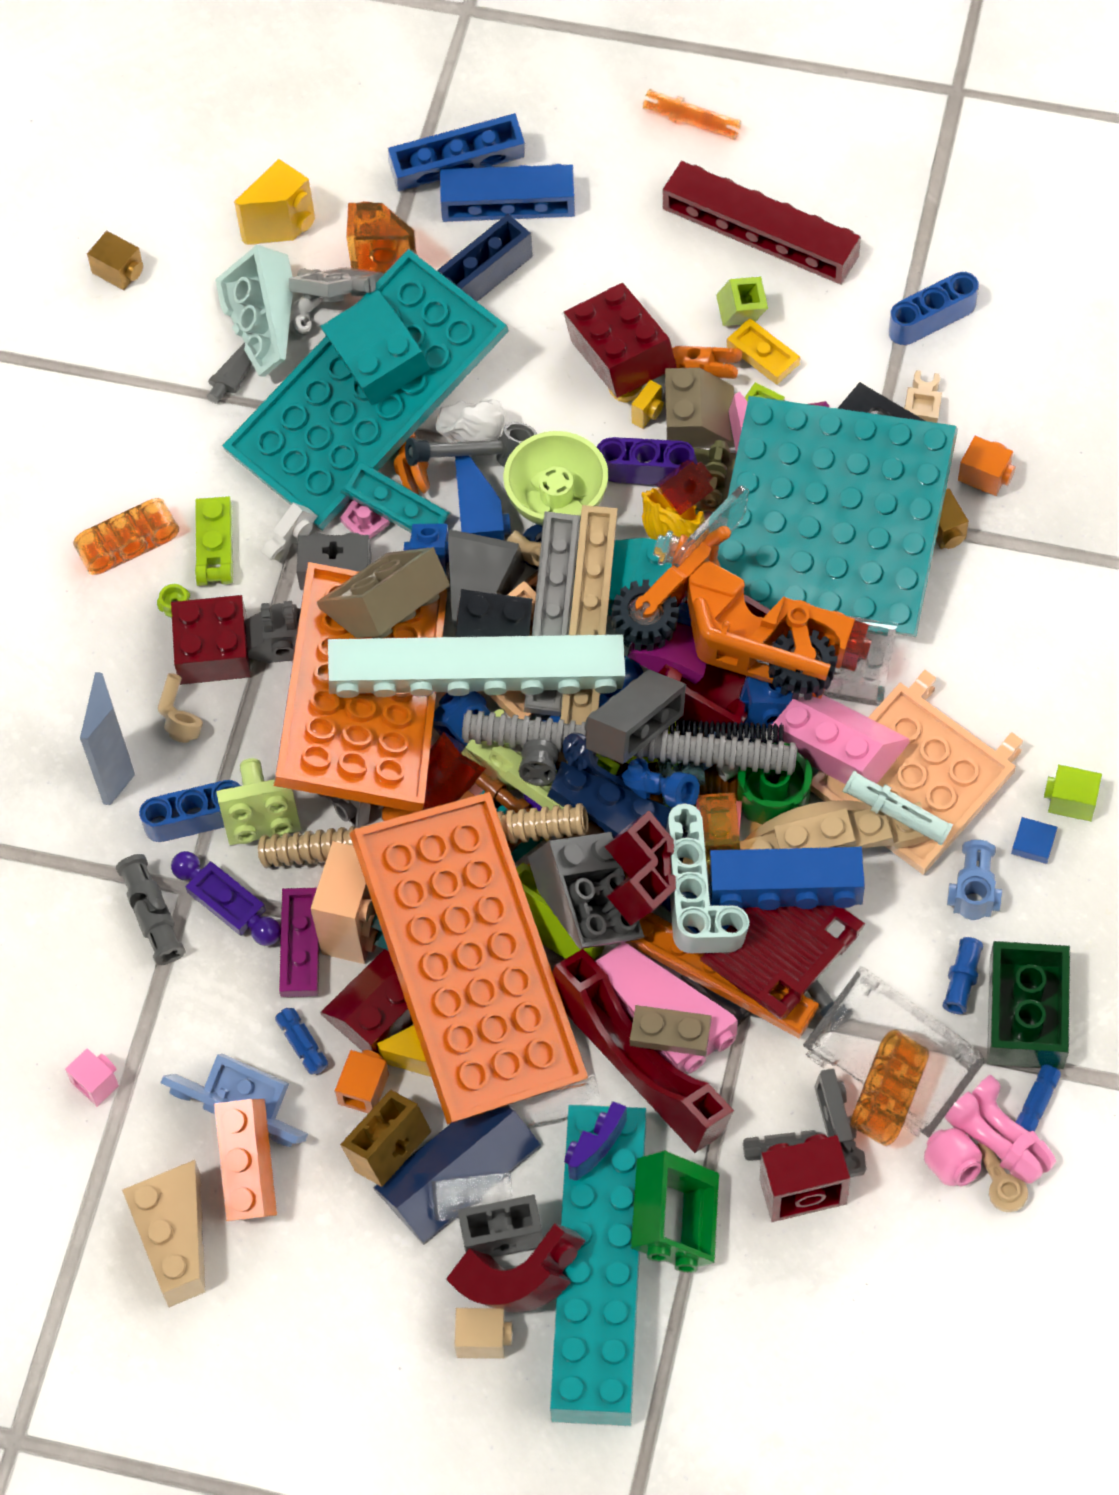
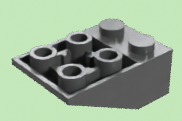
(574, 882)

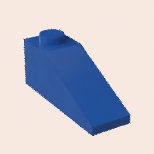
(479, 503)

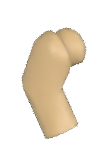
(529, 549)

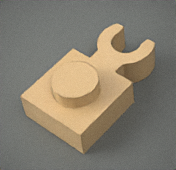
(923, 398)

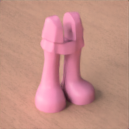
(984, 1121)

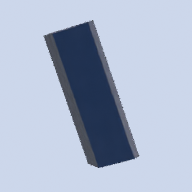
(466, 1148)

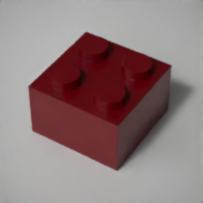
(210, 639)
(804, 1177)

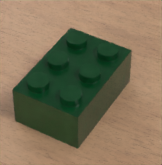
(1028, 1004)

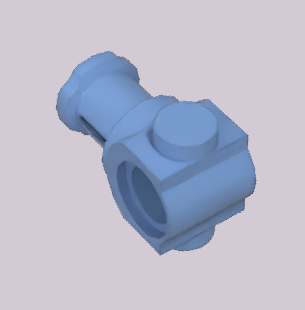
(975, 880)

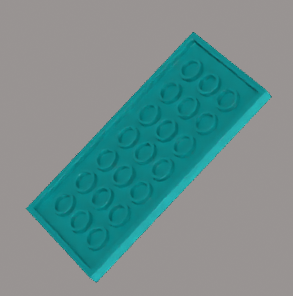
(322, 423)

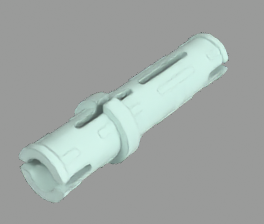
(898, 808)

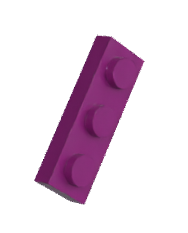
(298, 945)

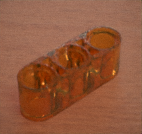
(126, 536)
(890, 1087)

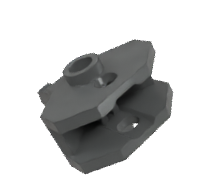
(272, 632)

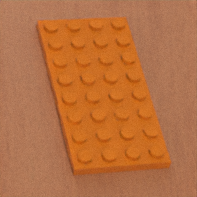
(361, 744)
(468, 956)

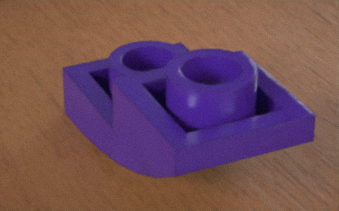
(592, 1148)

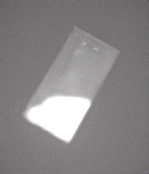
(468, 1192)

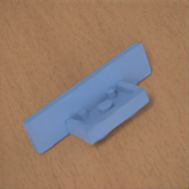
(237, 1081)

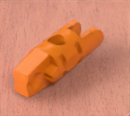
(709, 359)

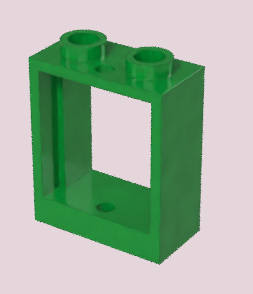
(698, 1217)

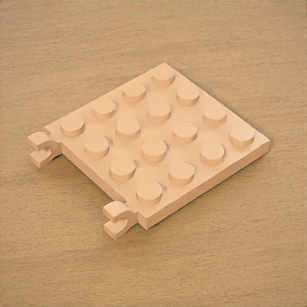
(939, 767)

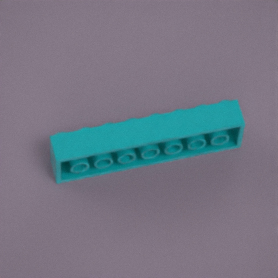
(600, 1304)

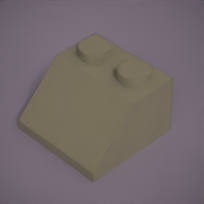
(697, 407)

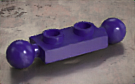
(225, 898)

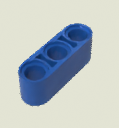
(944, 297)
(175, 808)

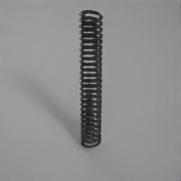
(699, 727)

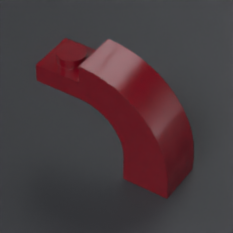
(525, 1286)

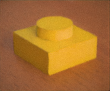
(647, 404)

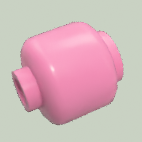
(953, 1157)

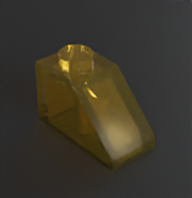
(719, 822)

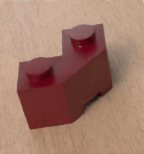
(644, 854)

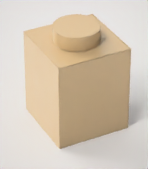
(482, 1333)

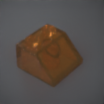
(376, 236)

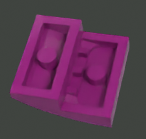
(676, 653)

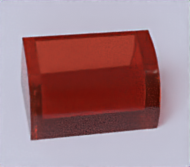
(450, 772)

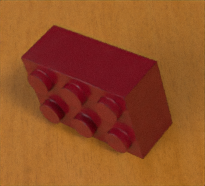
(619, 339)

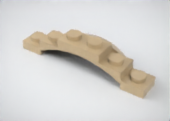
(832, 825)

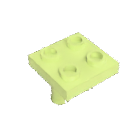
(257, 807)

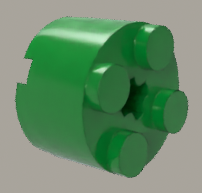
(771, 793)

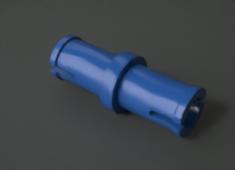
(963, 975)

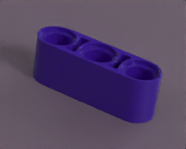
(633, 452)

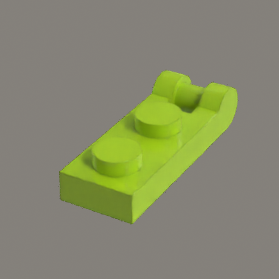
(213, 540)

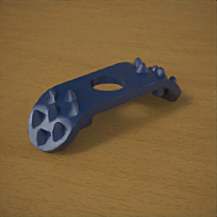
(578, 756)

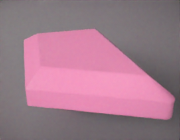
(363, 520)

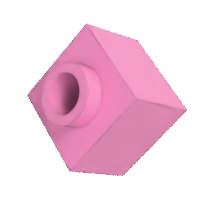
(93, 1076)

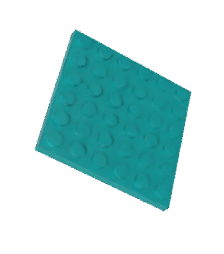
(838, 509)

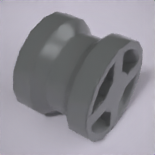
(538, 762)

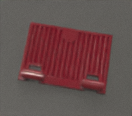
(784, 948)

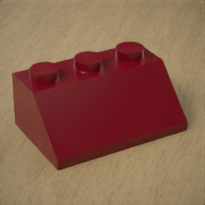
(370, 1006)

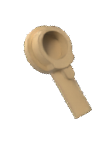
(1005, 1191)

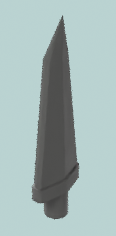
(229, 375)

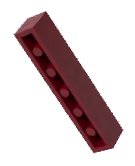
(761, 222)

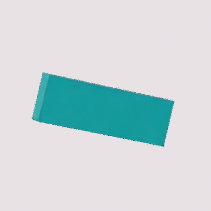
(391, 499)

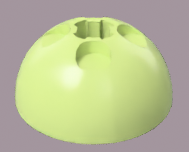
(555, 475)

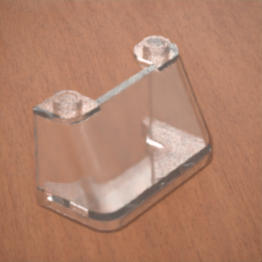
(860, 1020)

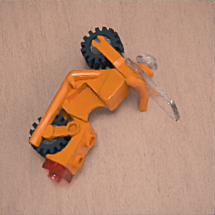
(724, 630)

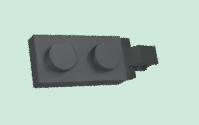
(831, 1100)

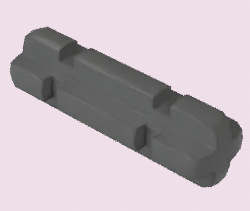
(754, 1147)

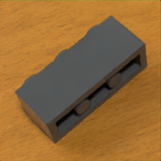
(635, 716)

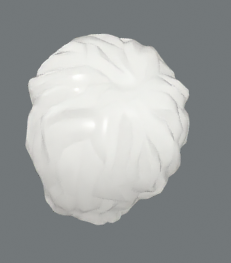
(471, 421)

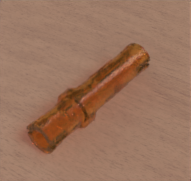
(692, 114)

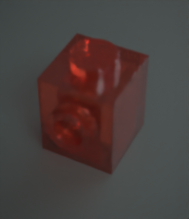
(685, 485)

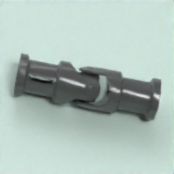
(150, 909)

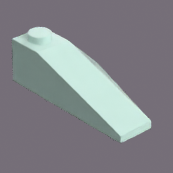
(259, 304)

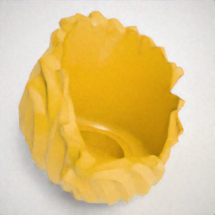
(660, 517)

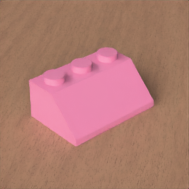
(840, 739)

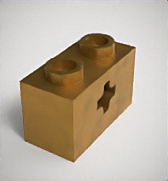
(386, 1137)

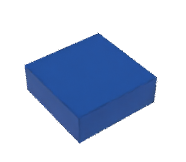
(1034, 840)

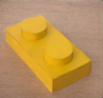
(763, 351)

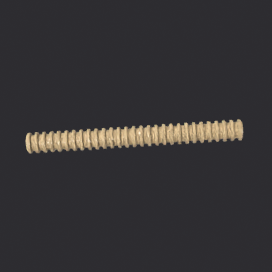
(515, 826)

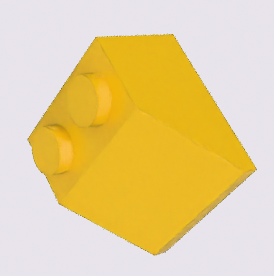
(275, 206)

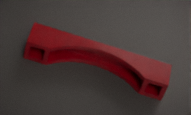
(682, 1101)

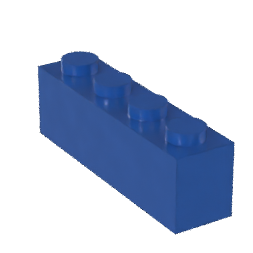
(500, 191)
(787, 877)

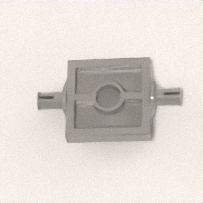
(333, 283)

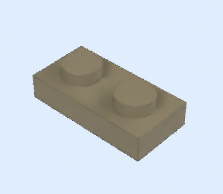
(670, 1030)

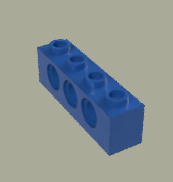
(465, 147)

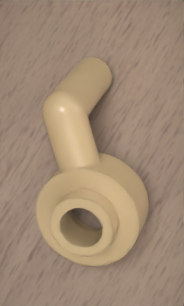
(179, 724)

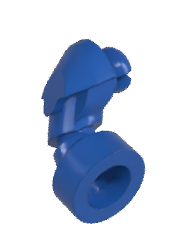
(676, 789)

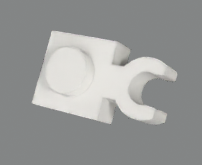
(295, 522)

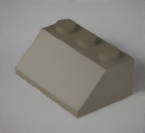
(386, 592)

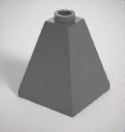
(482, 565)

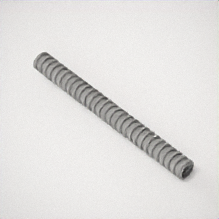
(664, 746)

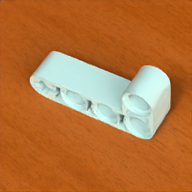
(694, 879)

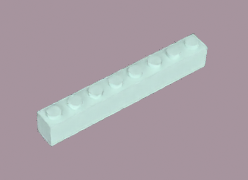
(475, 664)

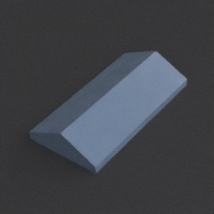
(105, 743)

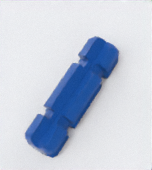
(301, 1041)
(1038, 1097)

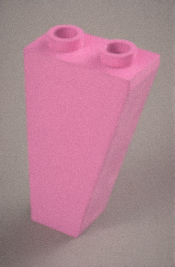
(646, 983)

